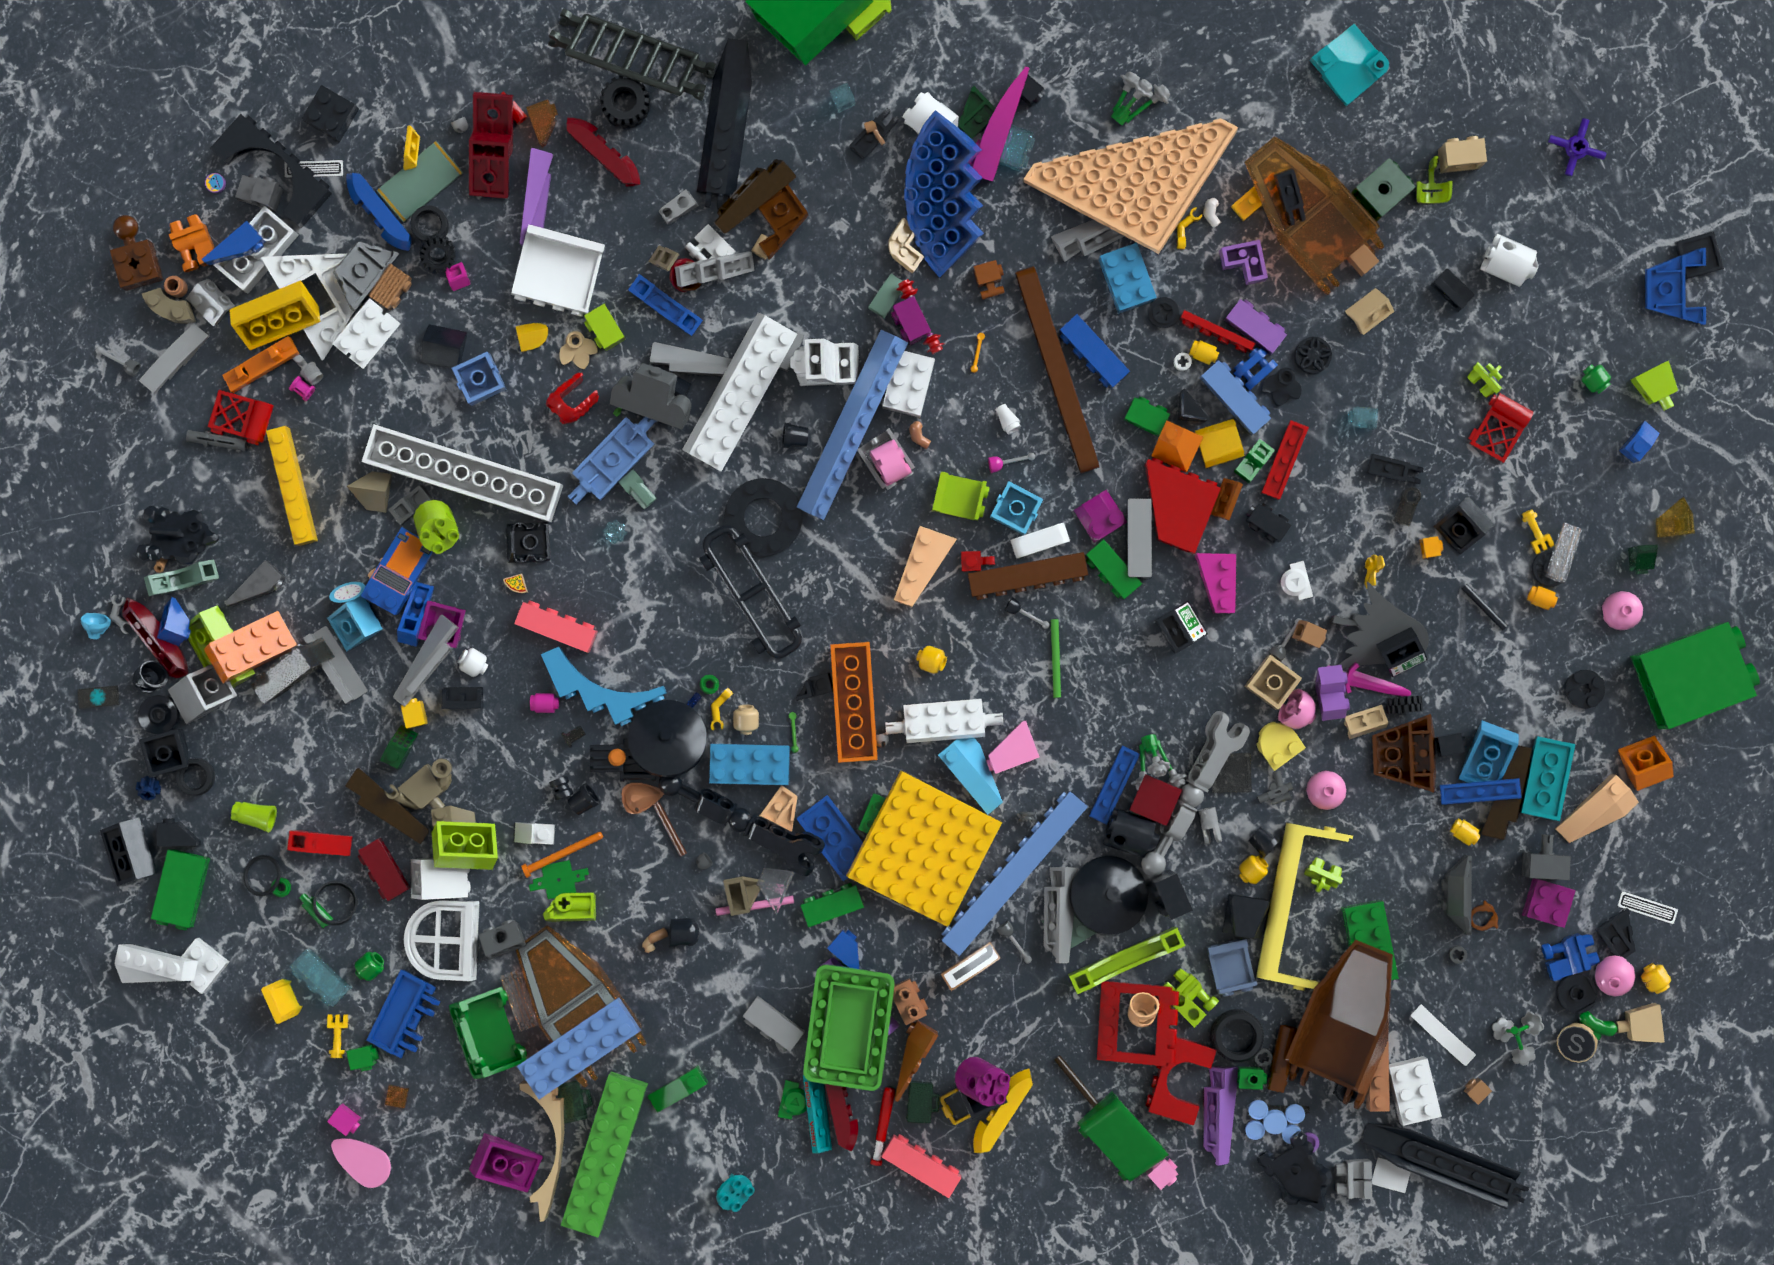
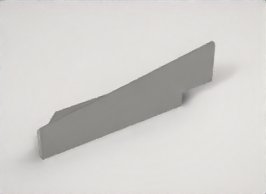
(688, 361)

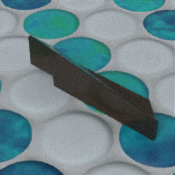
(753, 193)
(375, 800)
(1508, 810)

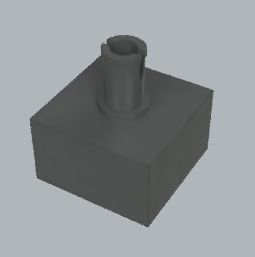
(1546, 863)

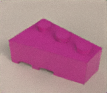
(1219, 580)

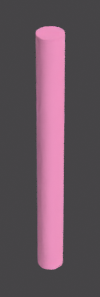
(757, 905)

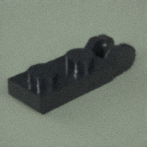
(866, 142)
(1290, 195)
(1392, 469)

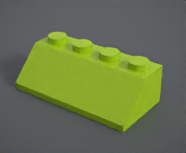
(206, 628)

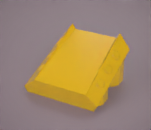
(1220, 443)
(281, 1000)

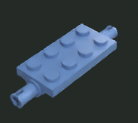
(612, 459)

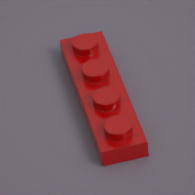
(1223, 335)
(1284, 460)

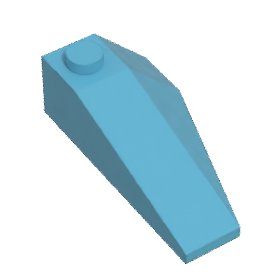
(970, 767)

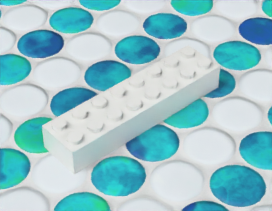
(739, 391)

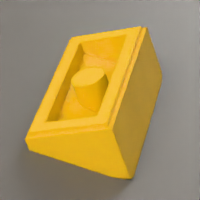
(411, 148)

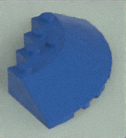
(940, 194)

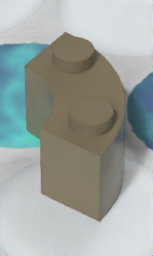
(172, 310)

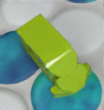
(869, 18)
(581, 908)

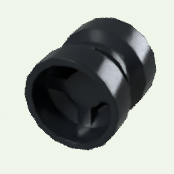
(561, 788)

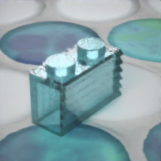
(1016, 148)

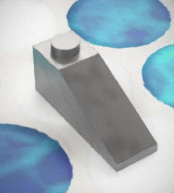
(261, 581)

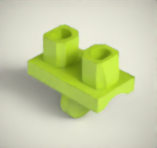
(1491, 385)
(1323, 878)

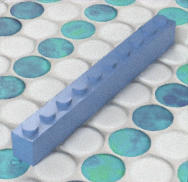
(852, 424)
(1014, 873)

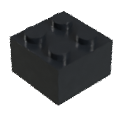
(330, 113)

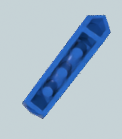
(393, 232)

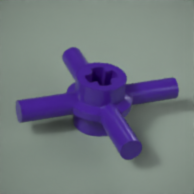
(1583, 144)

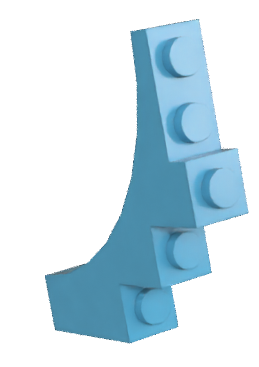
(569, 680)

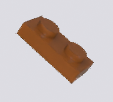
(1226, 499)

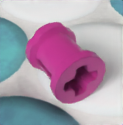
(302, 388)

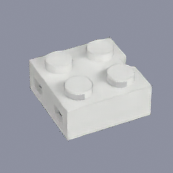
(209, 964)

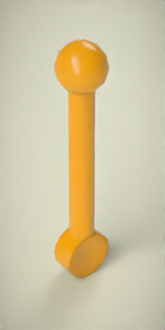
(980, 337)

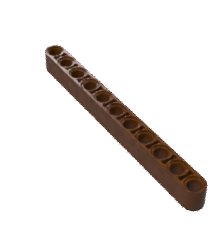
(1057, 369)

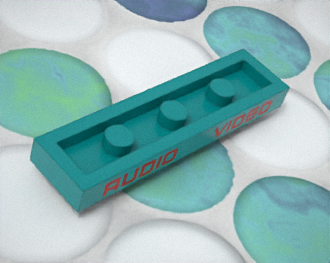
(817, 1116)

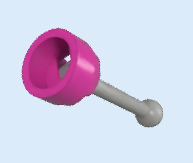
(996, 463)

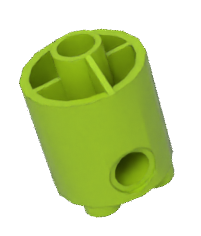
(436, 526)

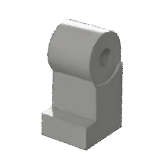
(678, 207)

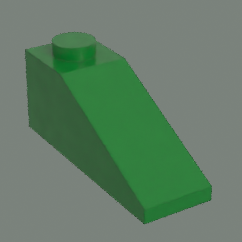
(678, 1089)

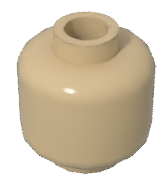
(746, 719)

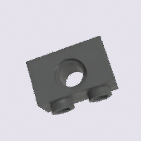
(513, 941)

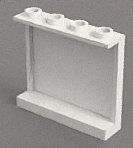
(557, 270)

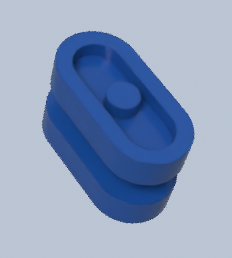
(1243, 368)

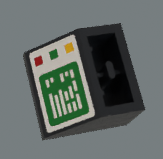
(1181, 627)
(1402, 652)

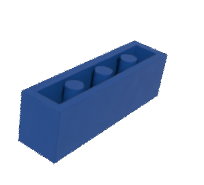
(1093, 351)

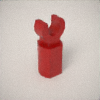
(518, 115)

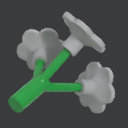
(1505, 1029)

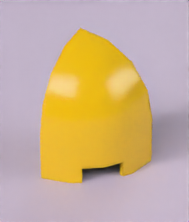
(531, 335)

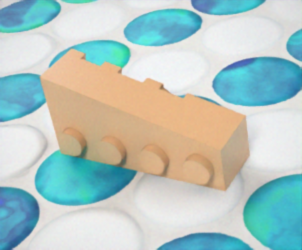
(925, 558)

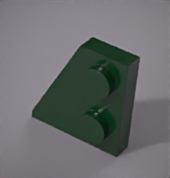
(975, 114)

